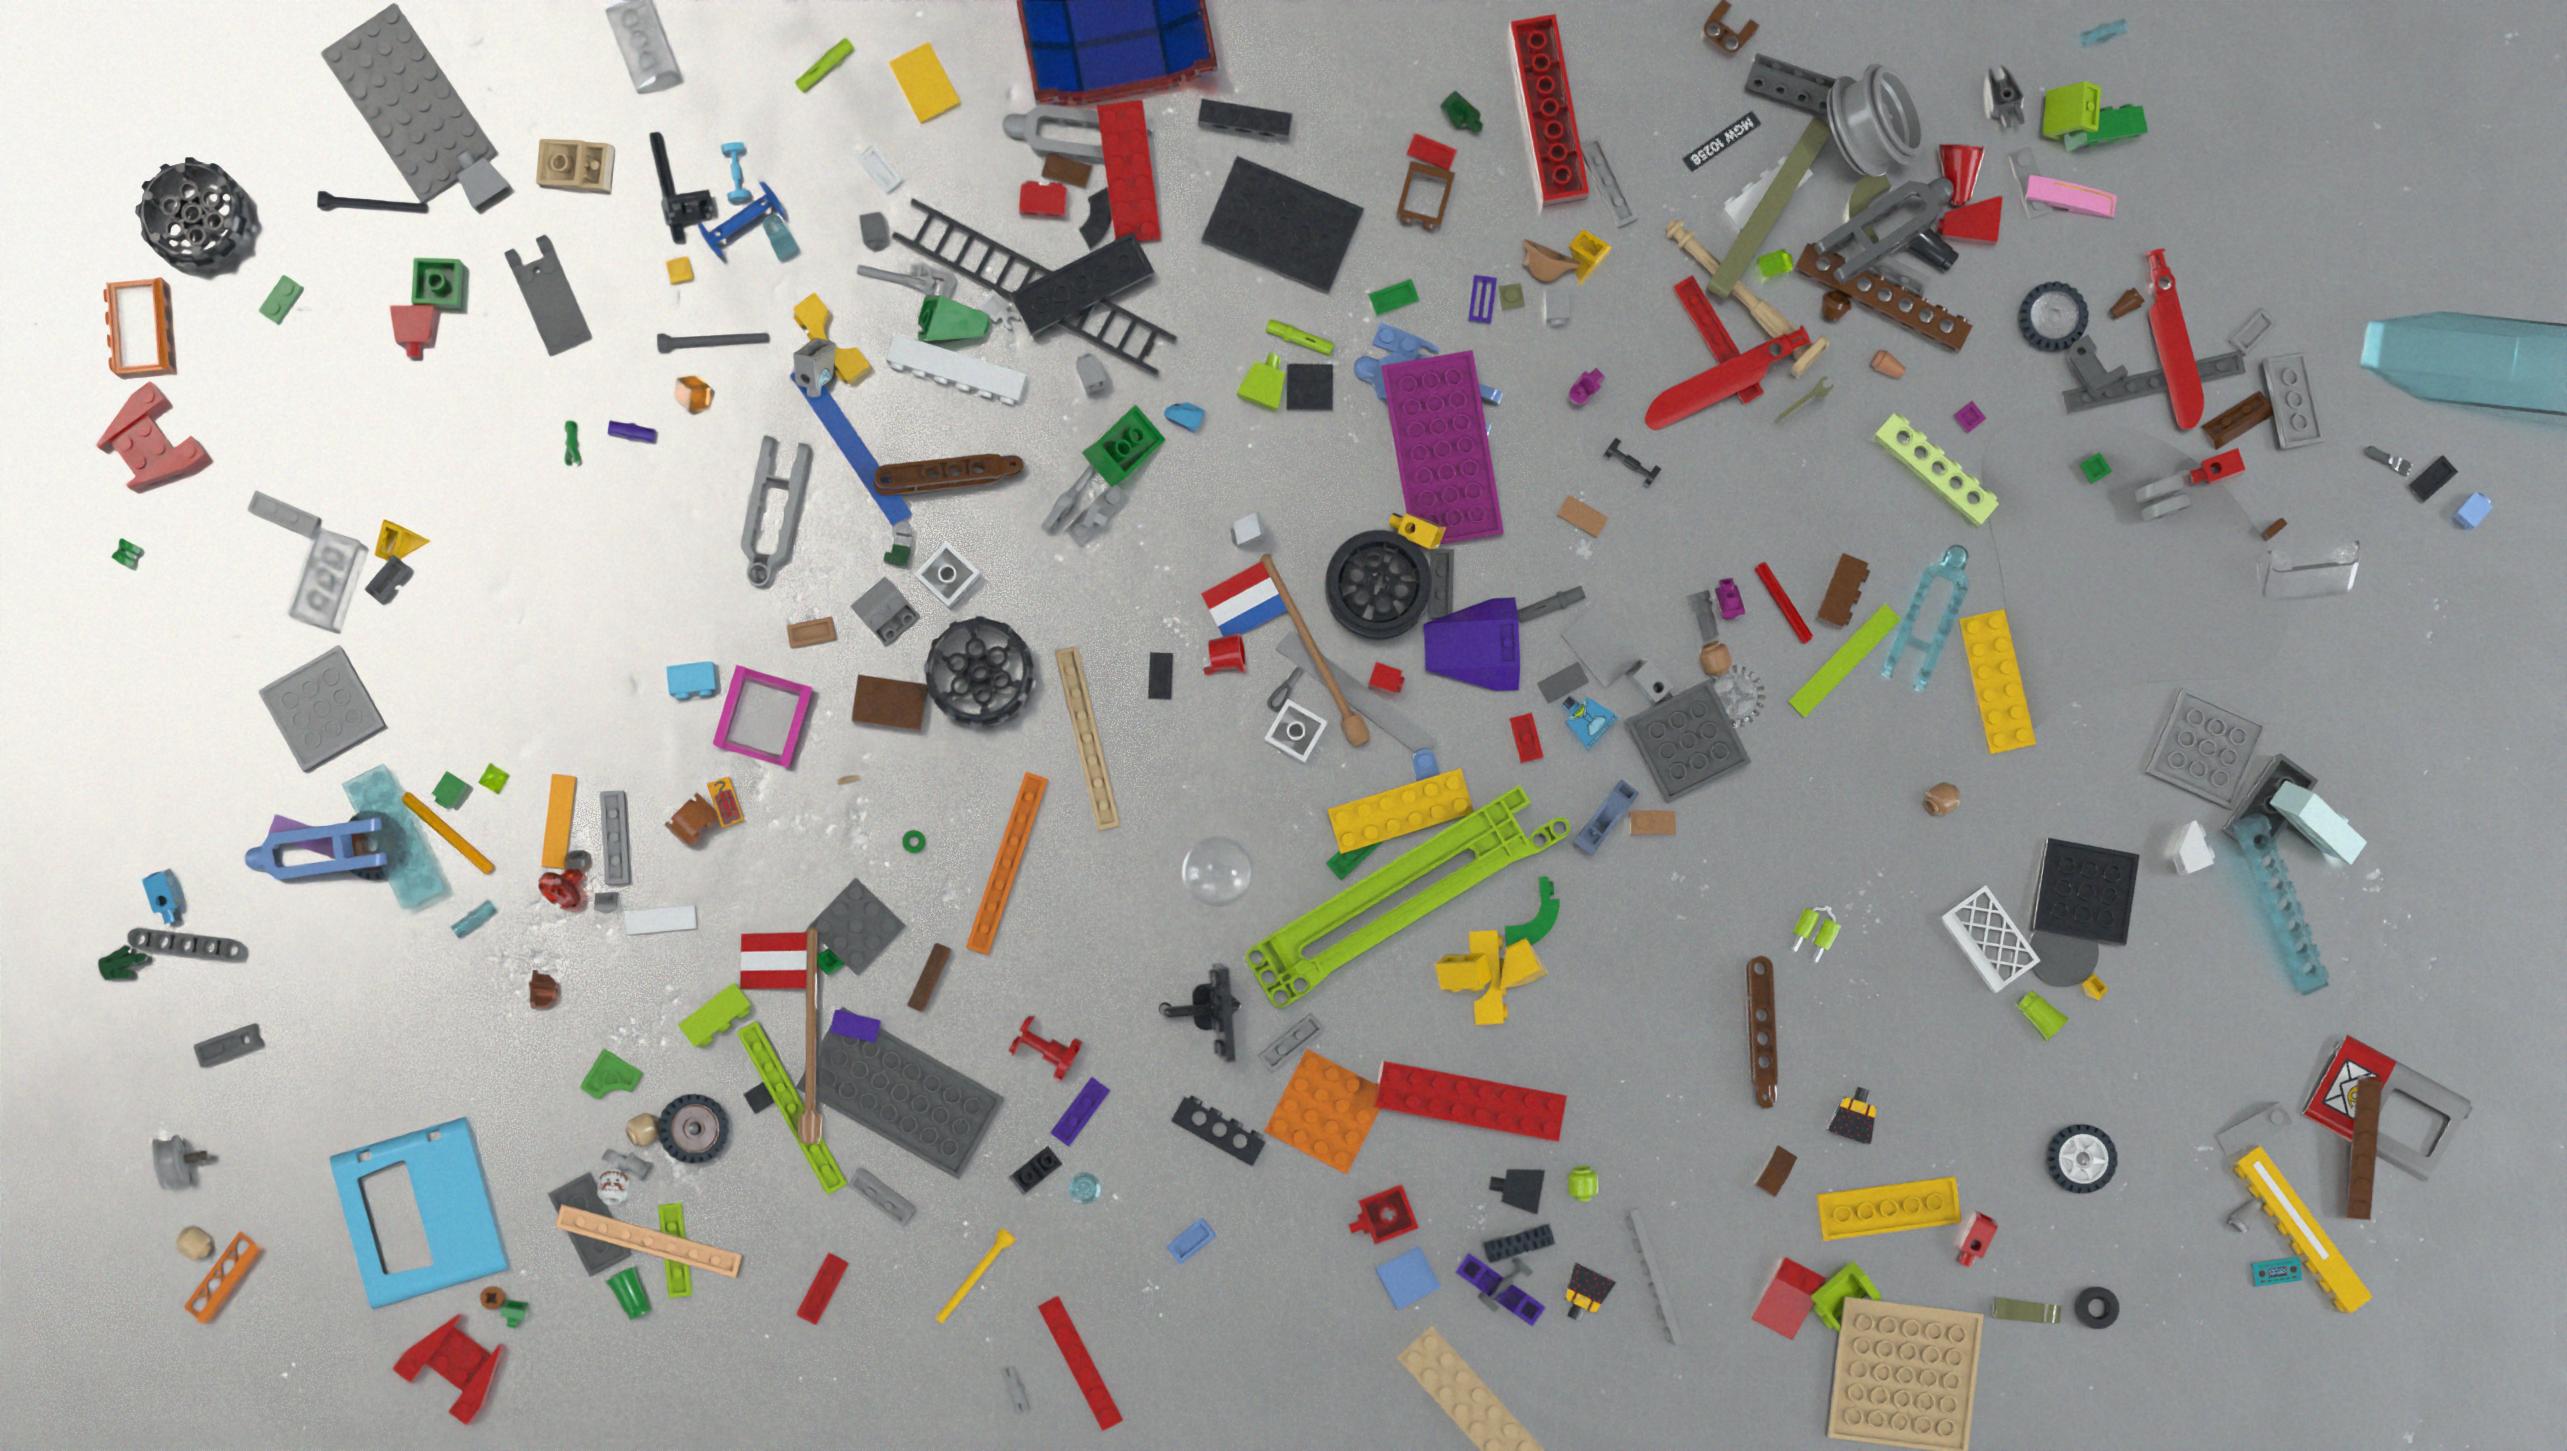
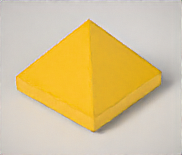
(2094, 987)

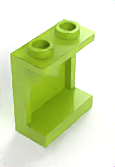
(2071, 109)
(1847, 1283)

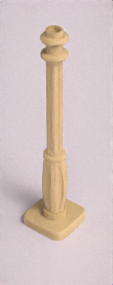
(1766, 315)

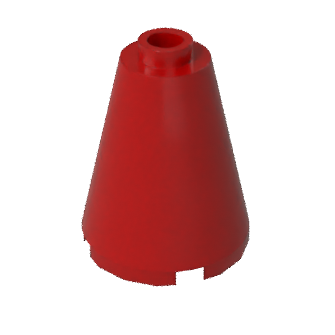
(1961, 166)

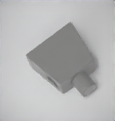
(478, 178)

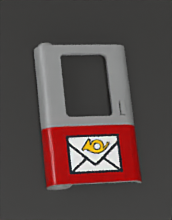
(2335, 1102)

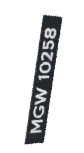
(1721, 141)

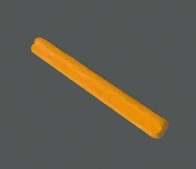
(447, 833)

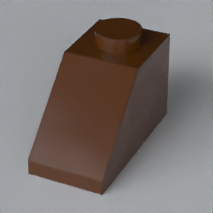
(1775, 1171)

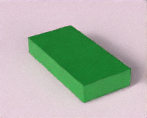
(1393, 297)

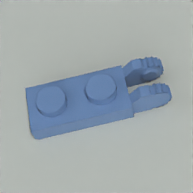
(1401, 342)

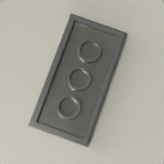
(583, 1195)

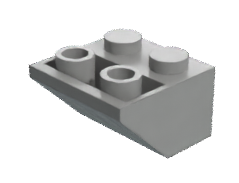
(885, 611)

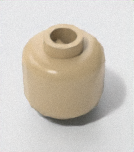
(642, 1129)
(193, 1243)

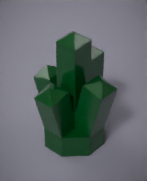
(1462, 112)
(113, 964)

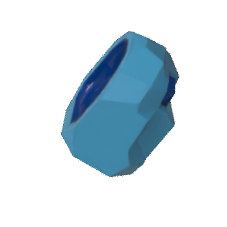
(1185, 415)

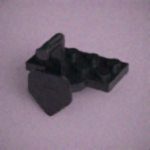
(1212, 1010)

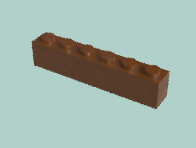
(2363, 1147)

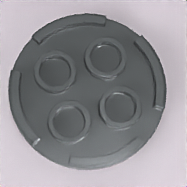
(2063, 958)

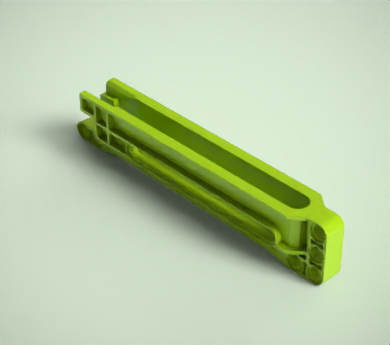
(1487, 833)

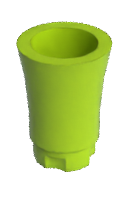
(2042, 1015)

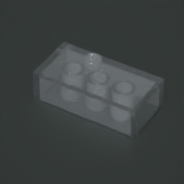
(322, 577)

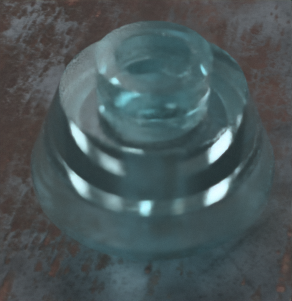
(1091, 1184)

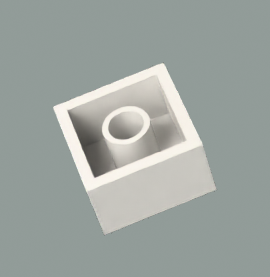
(947, 575)
(1295, 731)

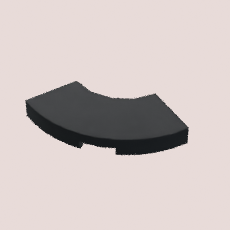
(1098, 220)

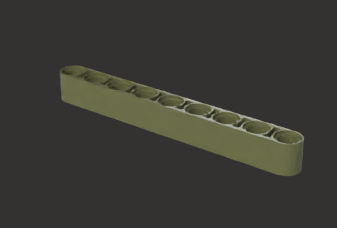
(1769, 208)

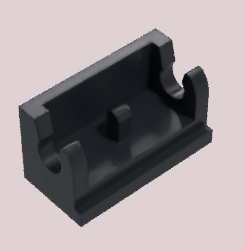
(687, 207)

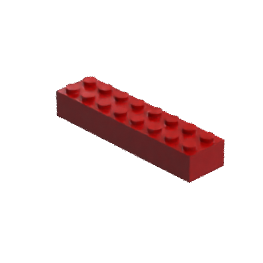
(1549, 109)
(1469, 1101)

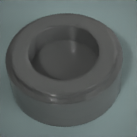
(576, 859)

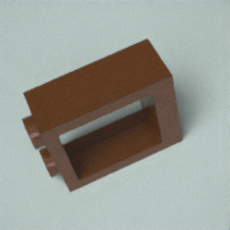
(1430, 173)

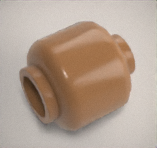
(1715, 658)
(1942, 799)

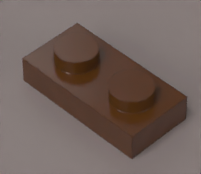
(1066, 171)

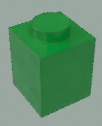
(449, 790)

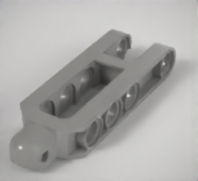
(1024, 127)
(761, 564)

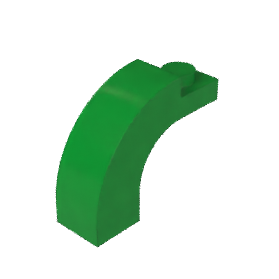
(1543, 921)

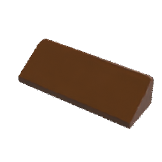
(2238, 420)
(929, 977)

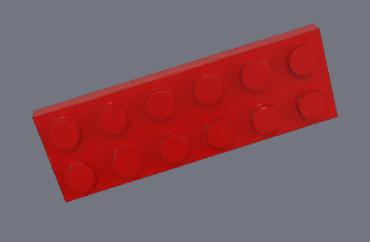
(1129, 170)

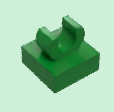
(514, 1311)

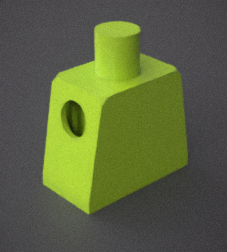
(1264, 383)

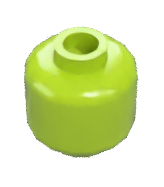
(1583, 1183)

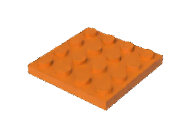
(1325, 1111)

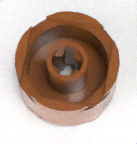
(691, 818)

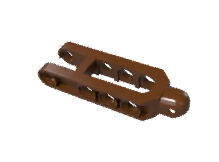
(913, 478)
(1761, 996)

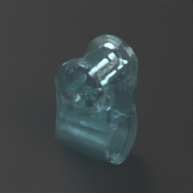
(781, 240)

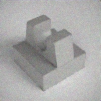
(1092, 517)

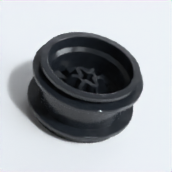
(1383, 624)

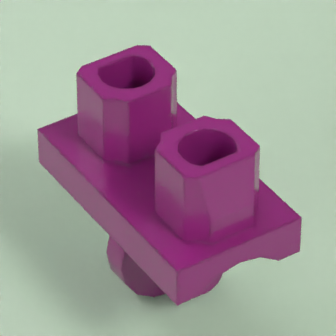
(1586, 387)
(1729, 599)

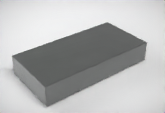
(1563, 682)

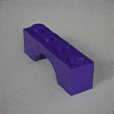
(1487, 1281)

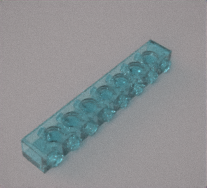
(2246, 831)

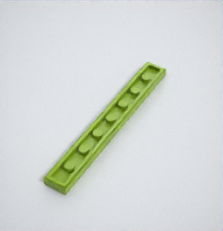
(789, 1104)

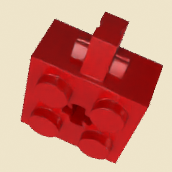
(1371, 1217)

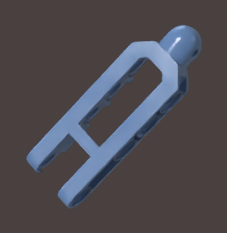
(1370, 370)
(263, 859)

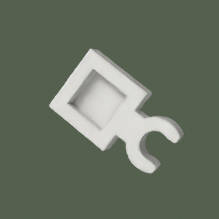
(997, 308)

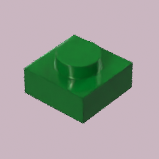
(2095, 468)

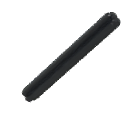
(665, 179)

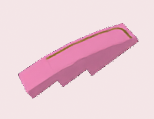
(2071, 196)

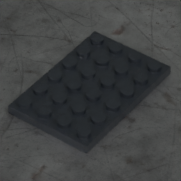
(1282, 224)

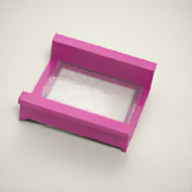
(762, 716)

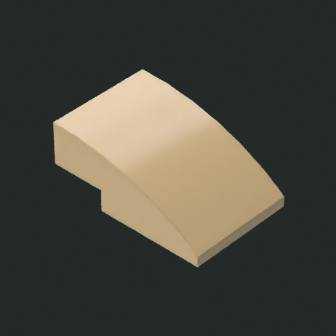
(575, 164)

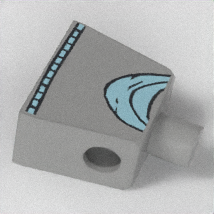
(814, 365)
(1644, 676)

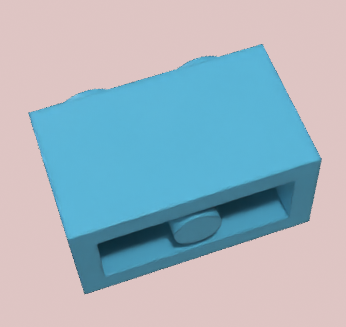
(691, 679)

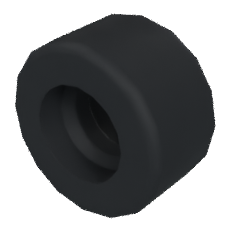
(2109, 1316)

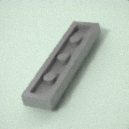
(1608, 181)
(614, 837)

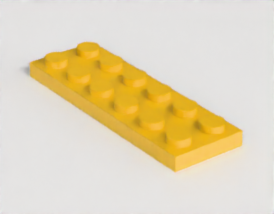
(1997, 681)
(1400, 810)

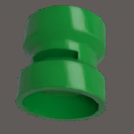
(124, 558)

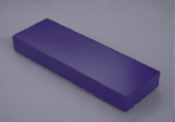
(1080, 1111)

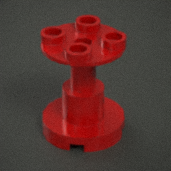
(1053, 1052)

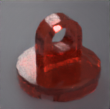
(561, 888)

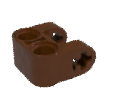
(1725, 32)

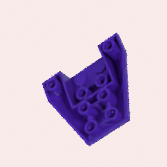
(1476, 645)

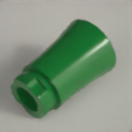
(628, 1292)

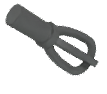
(1289, 684)

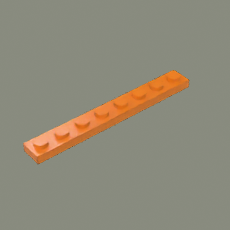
(1006, 863)

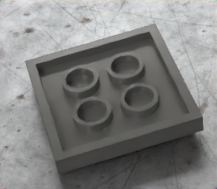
(857, 926)

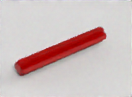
(1784, 602)

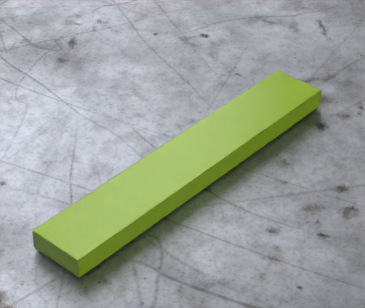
(1844, 660)

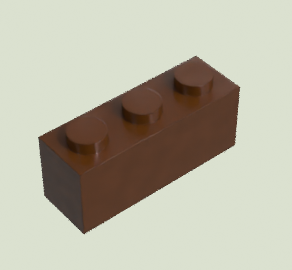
(1843, 591)

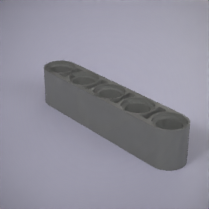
(174, 944)

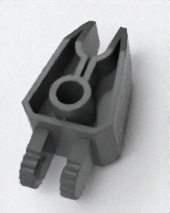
(2005, 97)

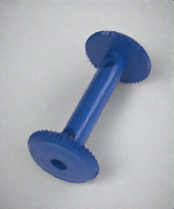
(741, 218)

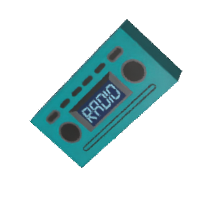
(2277, 1271)

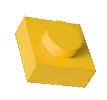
(679, 270)

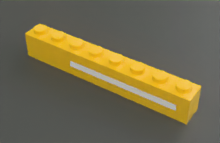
(2302, 1229)

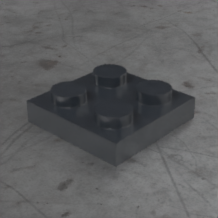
(1309, 387)

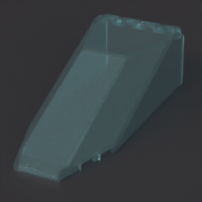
(2475, 362)

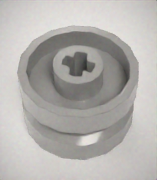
(2163, 500)

